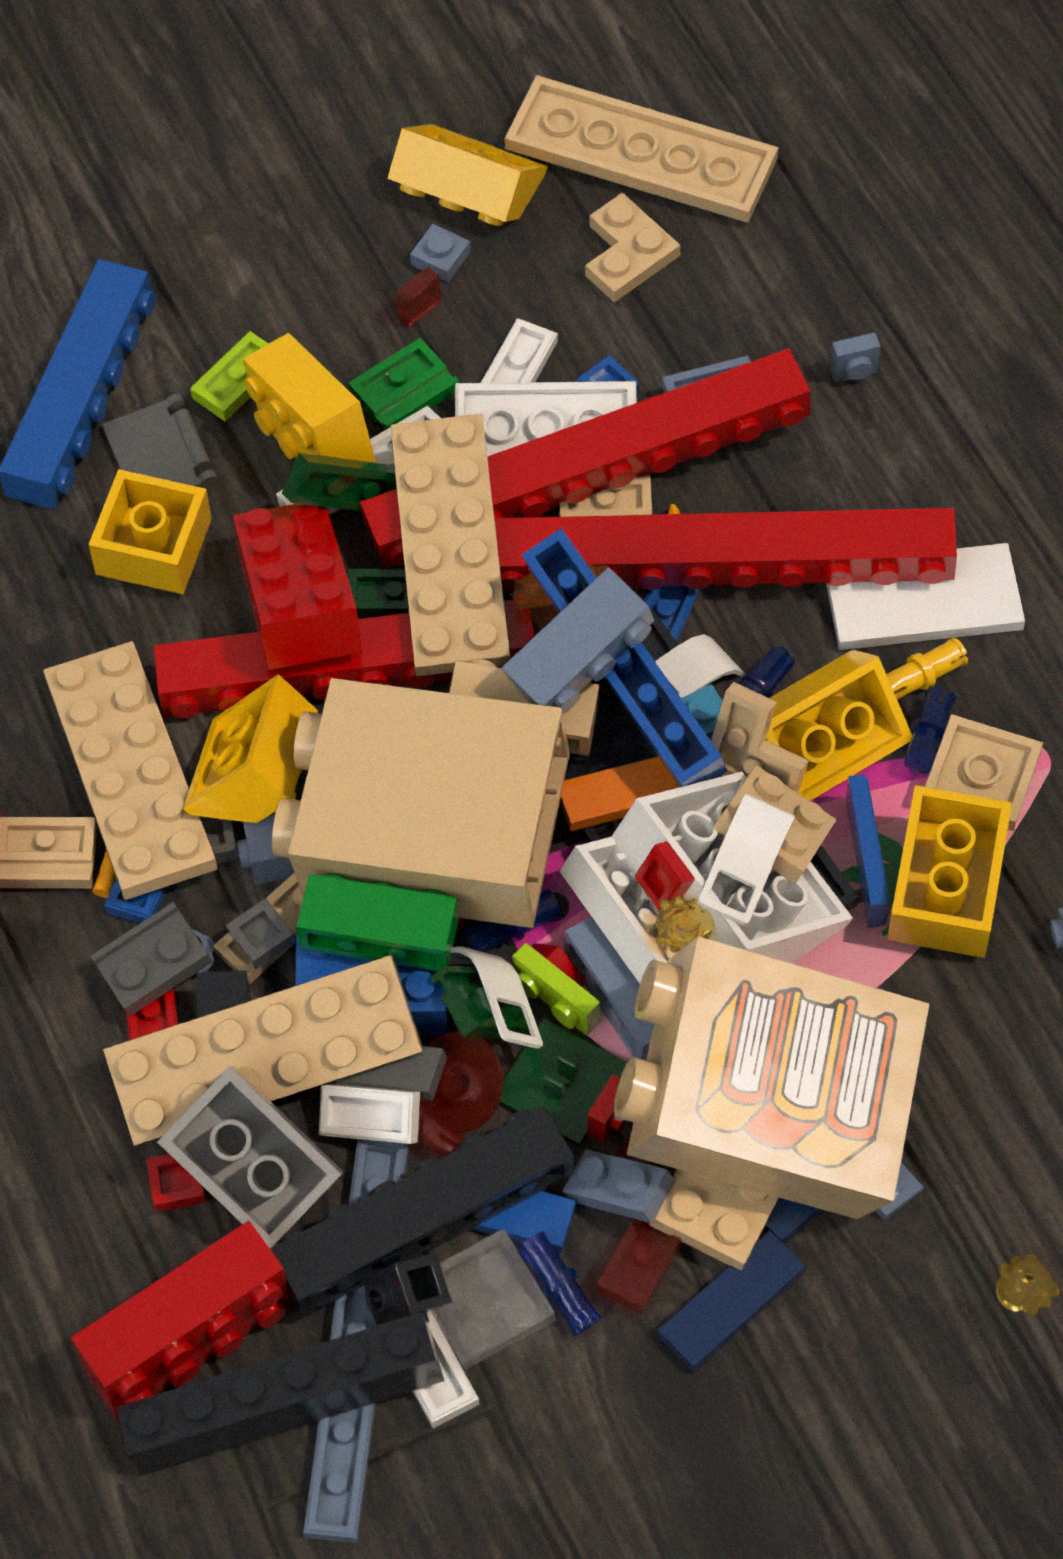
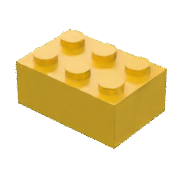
(305, 404)
(949, 871)

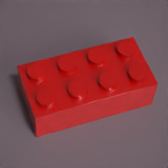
(297, 585)
(184, 1319)

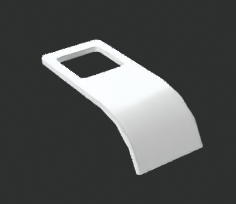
(696, 664)
(748, 853)
(503, 985)

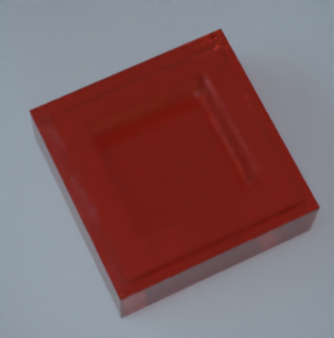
(418, 296)

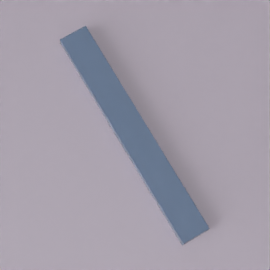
(345, 1438)

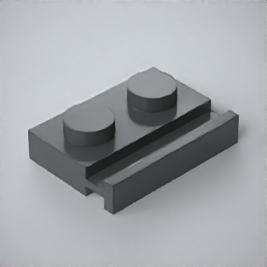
(151, 959)

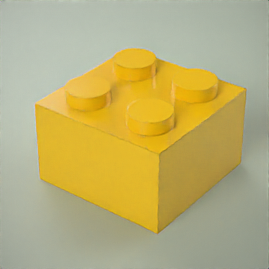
(150, 531)

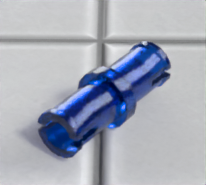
(559, 1283)

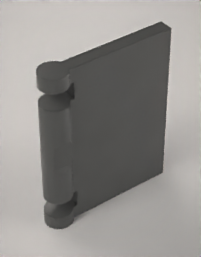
(161, 444)

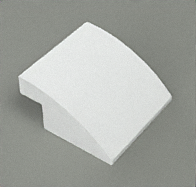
(601, 873)

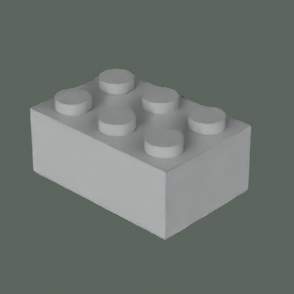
(250, 1156)

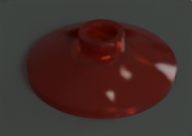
(472, 1057)

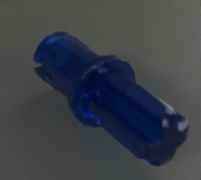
(769, 672)
(928, 730)
(490, 934)

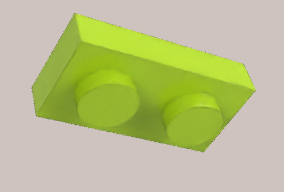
(223, 386)
(567, 999)

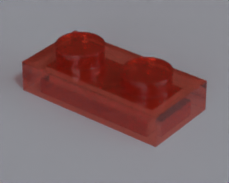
(638, 1266)

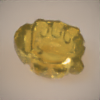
(684, 916)
(1022, 1294)

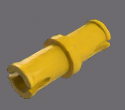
(924, 669)

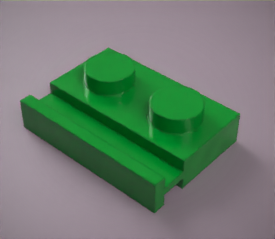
(403, 384)

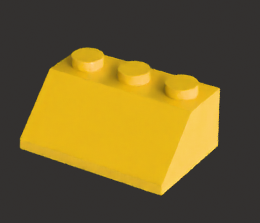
(464, 173)
(839, 720)
(249, 756)

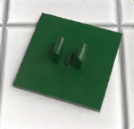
(562, 1077)

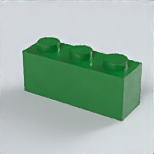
(377, 921)

